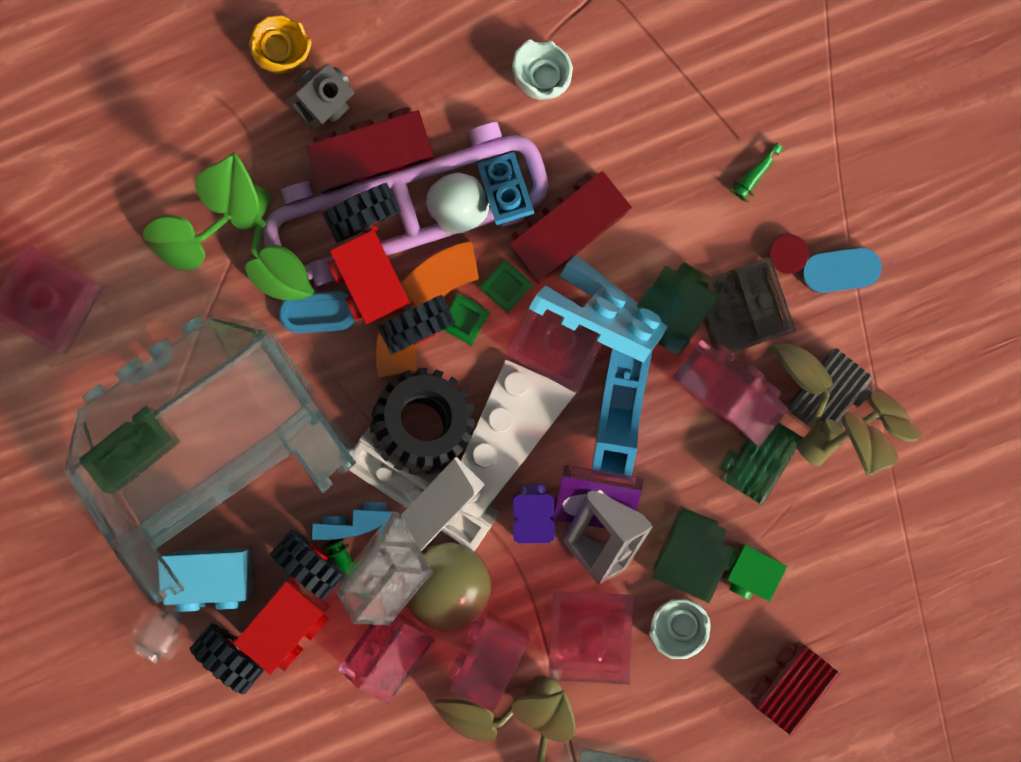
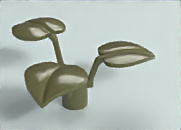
(826, 437)
(542, 708)

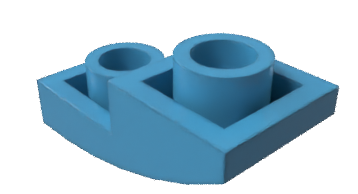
(505, 188)
(364, 521)

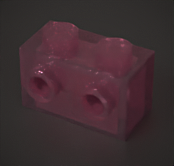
(386, 657)

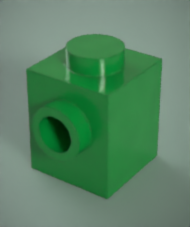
(753, 573)

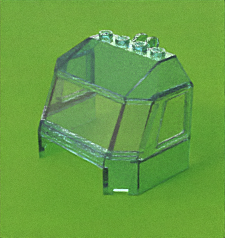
(237, 413)

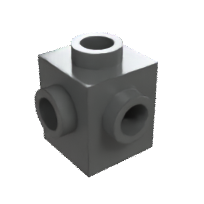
(320, 95)

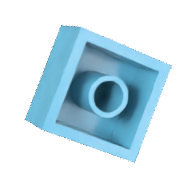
(211, 577)

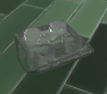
(384, 575)

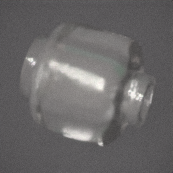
(158, 634)

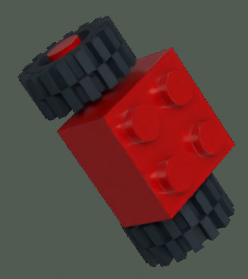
(371, 276)
(280, 626)

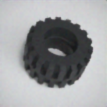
(442, 397)

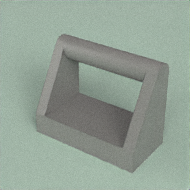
(627, 533)

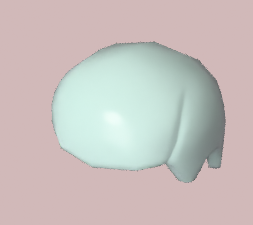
(541, 69)
(457, 202)
(680, 628)

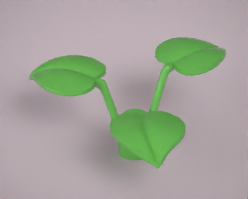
(229, 190)

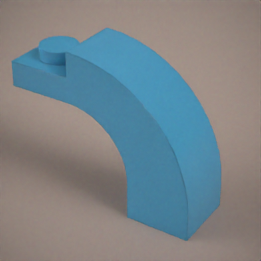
(620, 414)

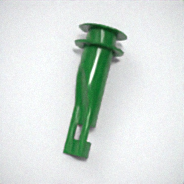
(751, 178)
(339, 553)

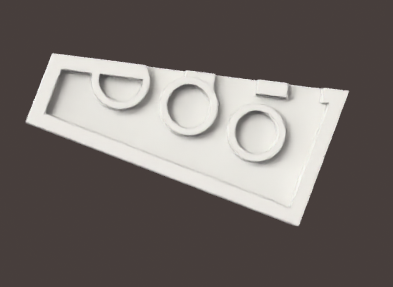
(509, 428)

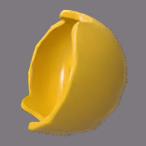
(279, 44)

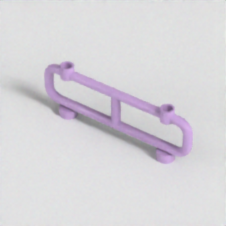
(486, 143)

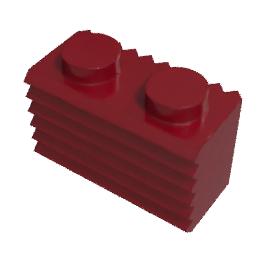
(793, 687)

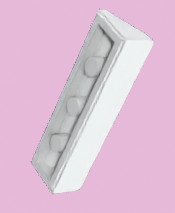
(407, 487)
(441, 502)

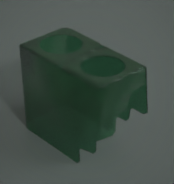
(681, 302)
(693, 555)

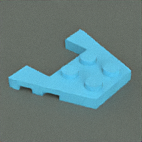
(608, 312)

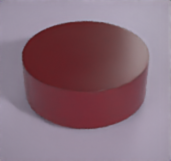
(789, 254)

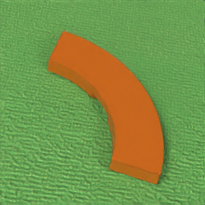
(430, 279)

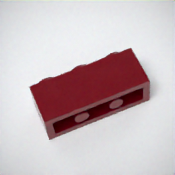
(369, 150)
(569, 225)

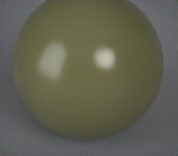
(455, 590)

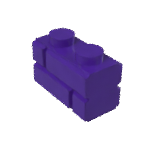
(533, 515)

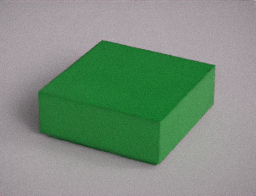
(506, 286)
(468, 319)

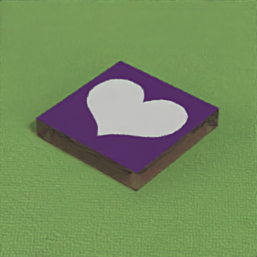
(577, 483)

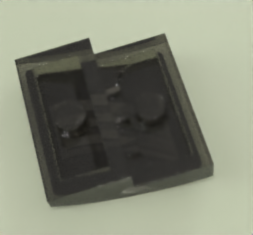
(748, 308)

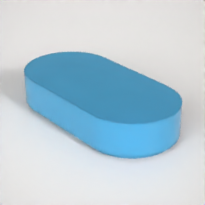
(841, 270)
(317, 313)

